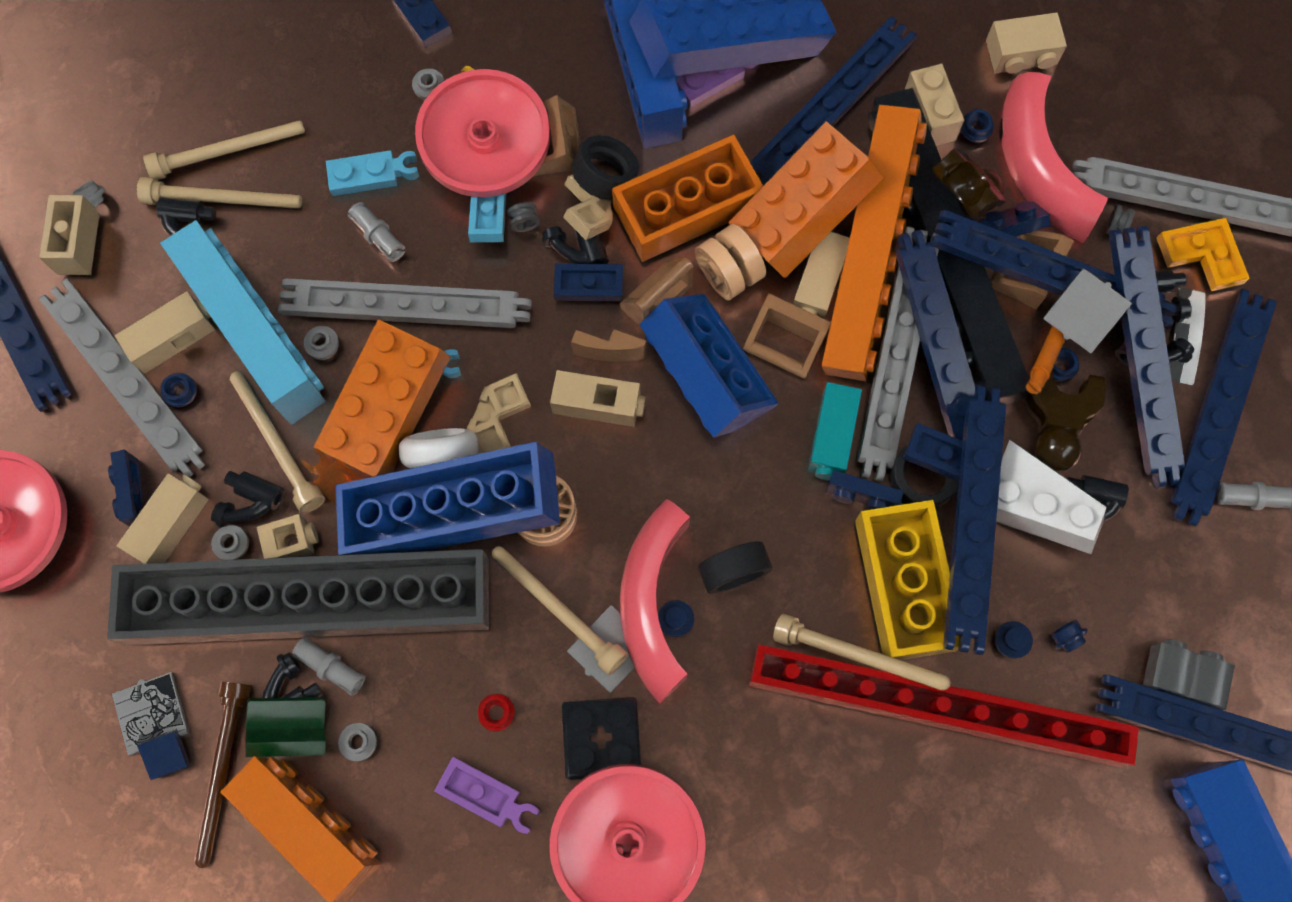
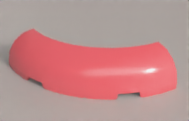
(1036, 165)
(638, 604)

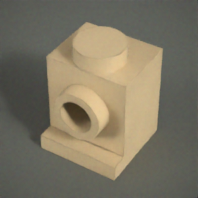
(276, 535)

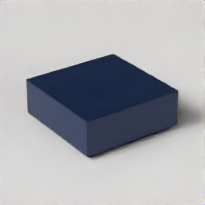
(163, 754)

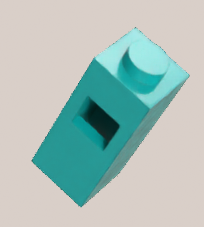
(834, 430)

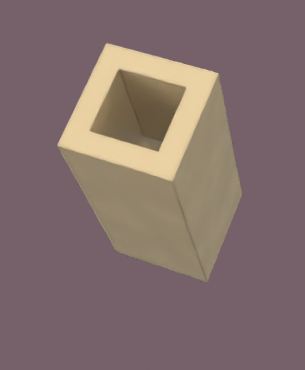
(822, 275)
(165, 332)
(597, 398)
(163, 520)

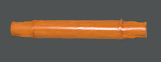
(1046, 359)

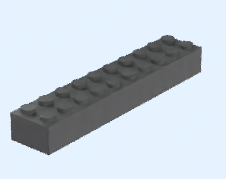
(299, 597)

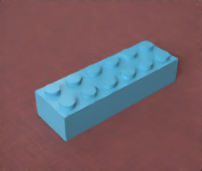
(245, 321)

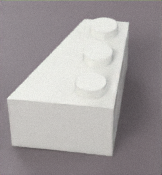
(1045, 502)

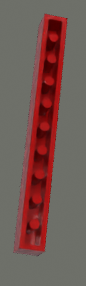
(948, 709)

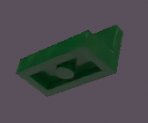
(285, 727)

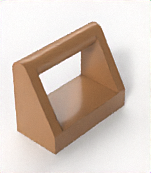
(564, 136)
(668, 281)
(1025, 292)
(791, 319)

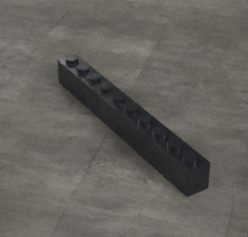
(978, 315)

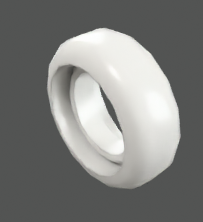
(437, 446)

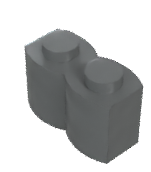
(1188, 674)

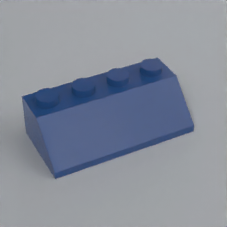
(707, 363)
(1235, 832)

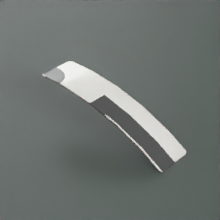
(1192, 331)

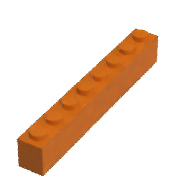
(872, 246)

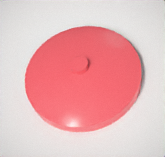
(482, 133)
(30, 519)
(627, 838)

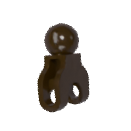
(975, 187)
(1062, 420)

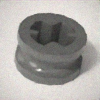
(523, 217)
(1119, 219)

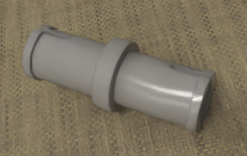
(376, 231)
(1254, 495)
(328, 666)

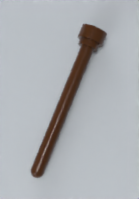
(233, 698)

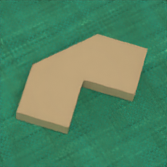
(591, 215)
(496, 403)

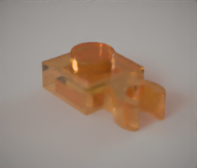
(330, 475)

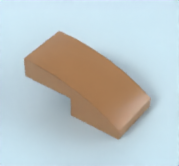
(619, 348)

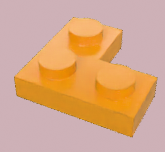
(1212, 246)

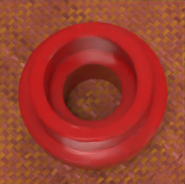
(484, 712)

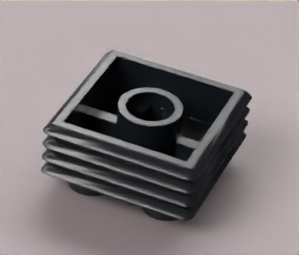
(582, 722)

